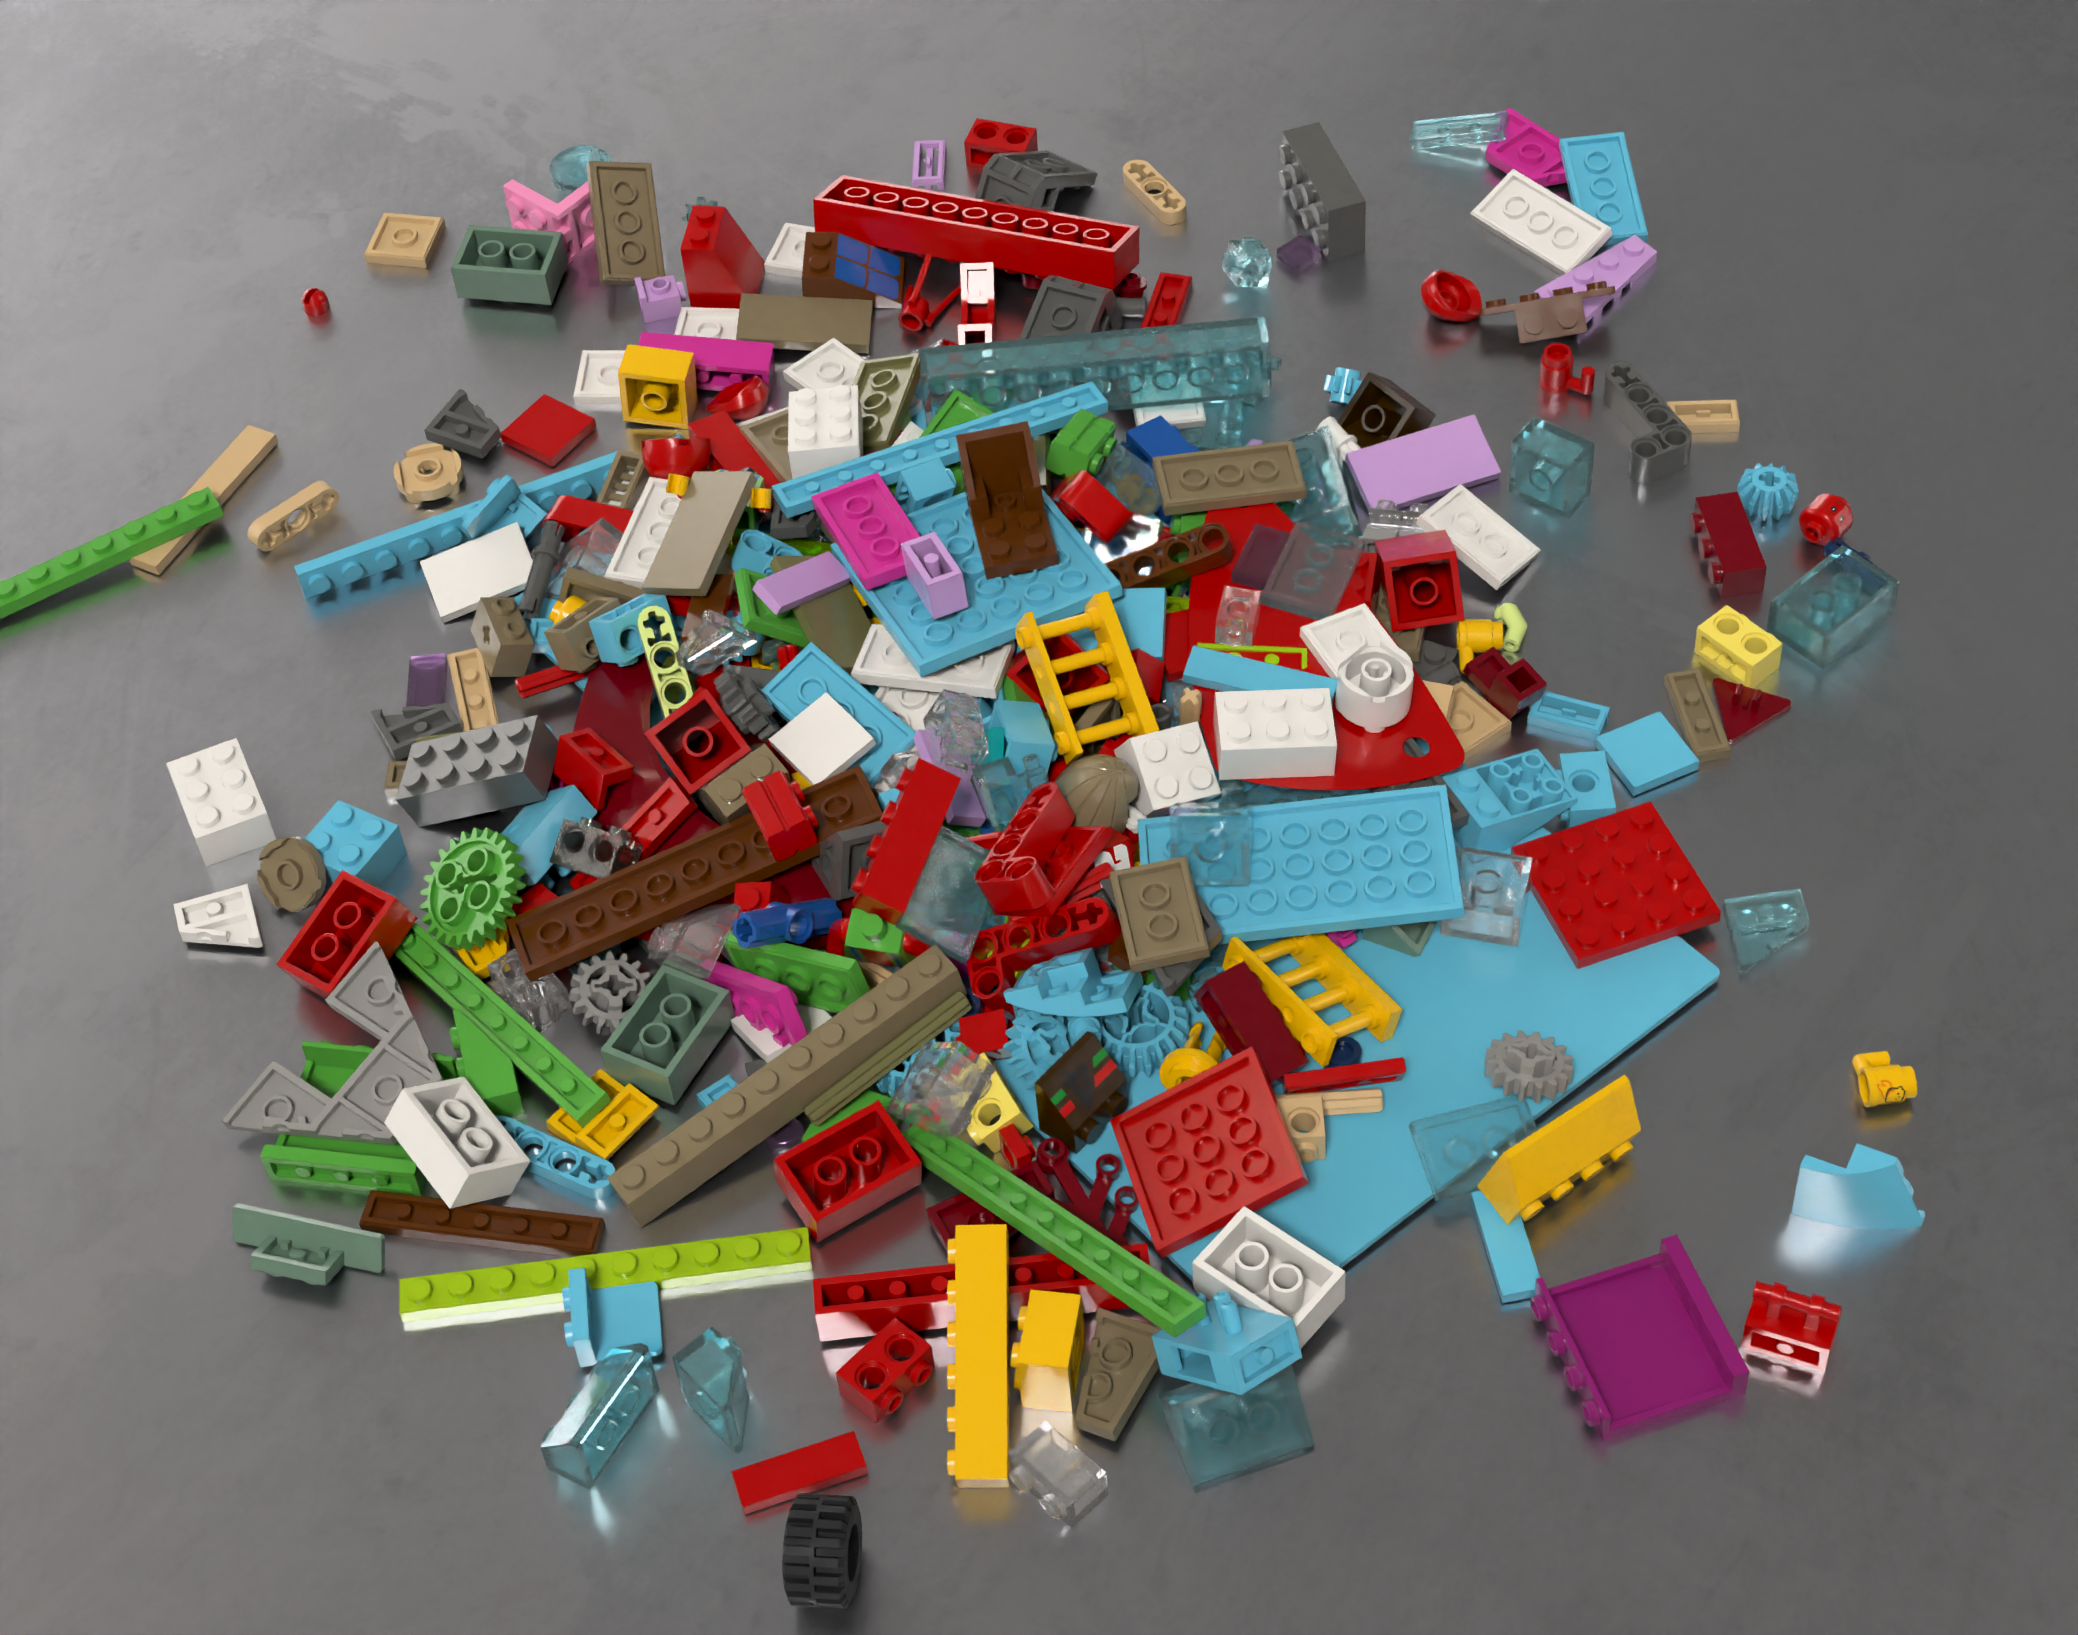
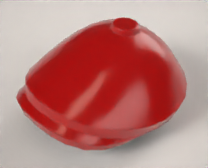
(1450, 297)
(741, 400)

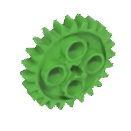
(472, 889)

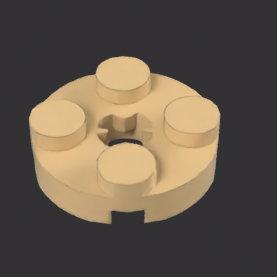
(421, 487)

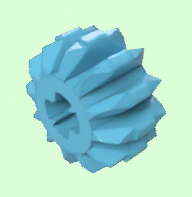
(1768, 491)

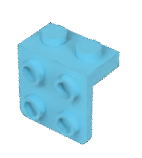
(503, 507)
(610, 1317)

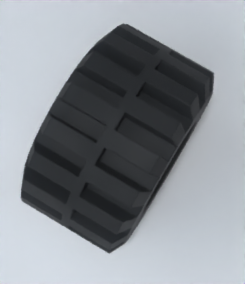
(822, 1551)

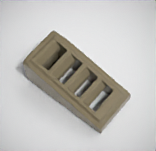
(622, 464)

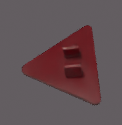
(1745, 708)

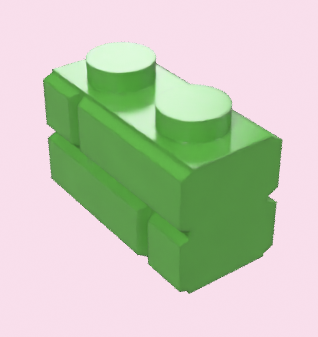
(1081, 445)

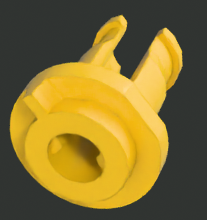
(1190, 1060)

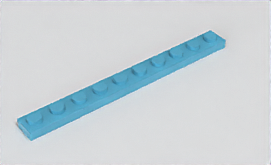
(1042, 417)
(437, 532)

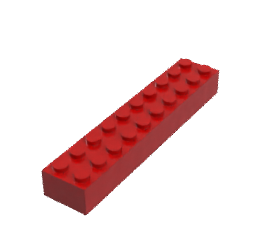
(978, 231)

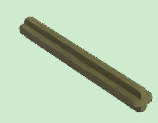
(887, 1058)

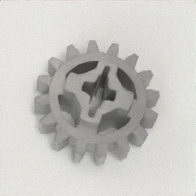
(596, 999)
(1528, 1066)

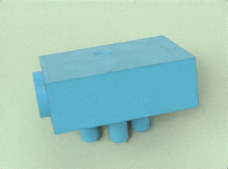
(538, 828)
(1229, 1347)

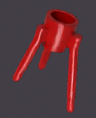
(915, 309)

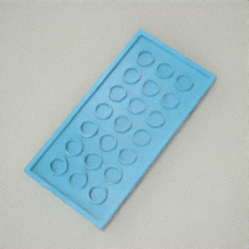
(1335, 865)

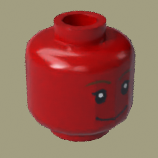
(1826, 519)

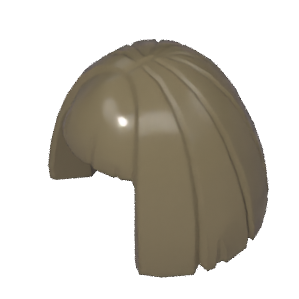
(1099, 790)

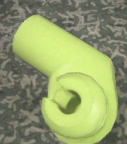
(1516, 625)

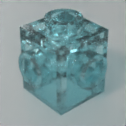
(1247, 263)

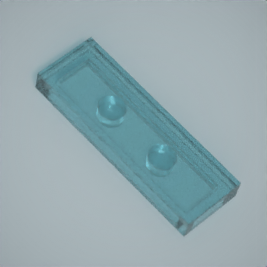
(1459, 130)

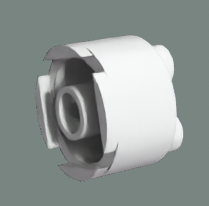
(1374, 685)

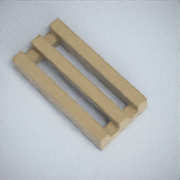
(1708, 415)

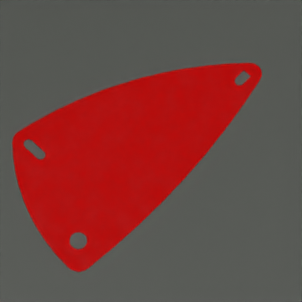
(1362, 757)

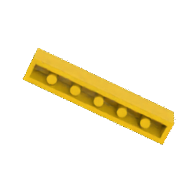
(981, 1356)

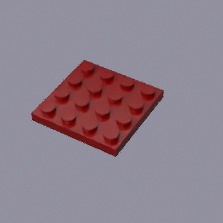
(1616, 885)
(1208, 1151)

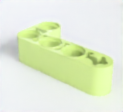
(662, 677)

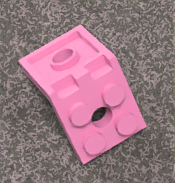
(570, 216)

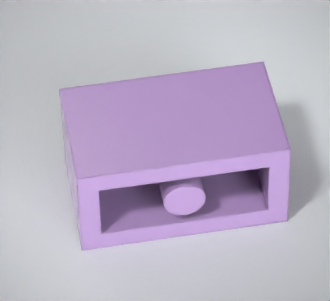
(934, 575)

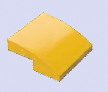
(612, 1125)

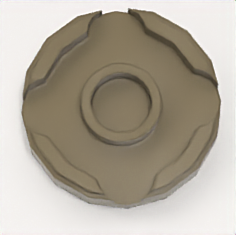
(291, 873)

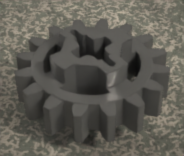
(747, 705)

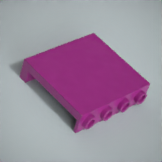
(1641, 1342)

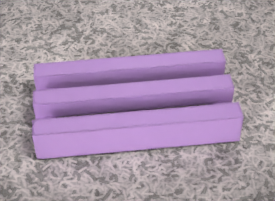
(929, 180)

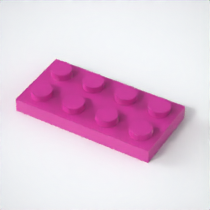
(867, 528)

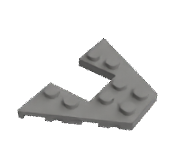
(357, 1112)

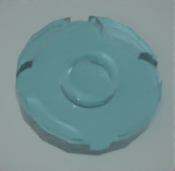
(569, 166)

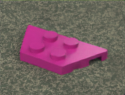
(1528, 151)

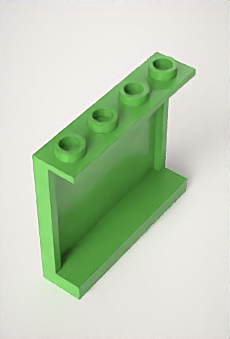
(343, 1161)

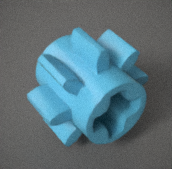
(1342, 385)

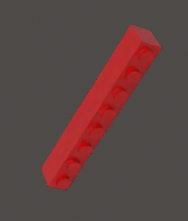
(919, 1299)

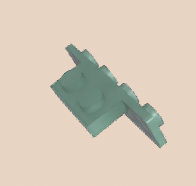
(304, 1246)

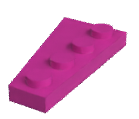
(761, 1002)

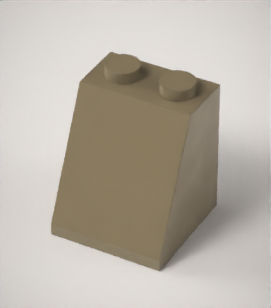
(723, 793)

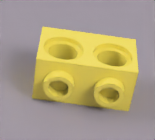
(1738, 647)
(997, 1101)

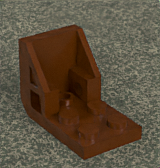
(1006, 500)

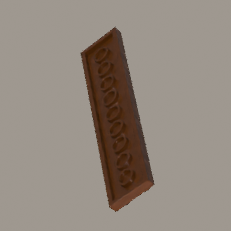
(677, 880)

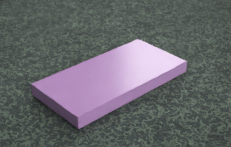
(1423, 464)

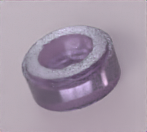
(785, 1138)

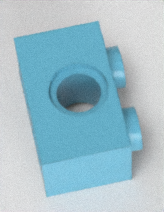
(1591, 783)

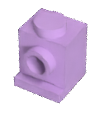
(660, 297)

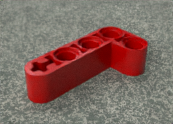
(1087, 500)
(1013, 868)
(1088, 925)

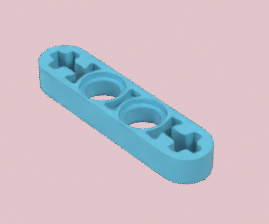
(556, 1150)

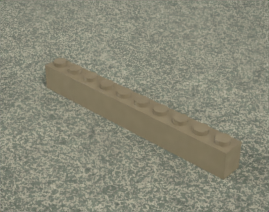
(782, 1088)

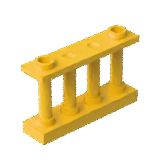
(1111, 651)
(1336, 973)

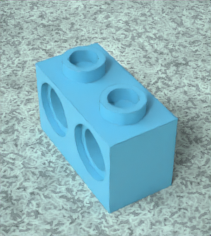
(924, 485)
(622, 624)

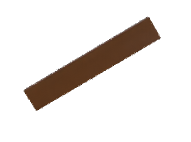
(482, 1224)

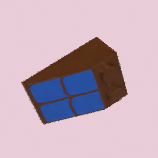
(851, 270)

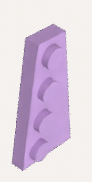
(1616, 266)

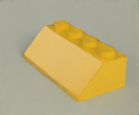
(1563, 1152)

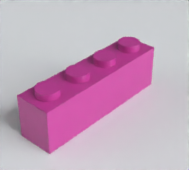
(719, 360)

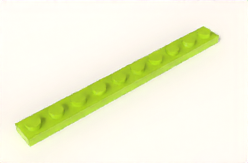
(665, 1265)

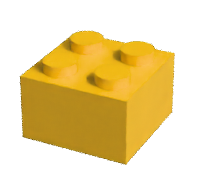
(663, 384)
(1049, 1350)

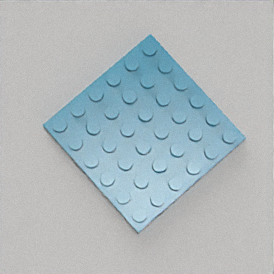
(992, 603)

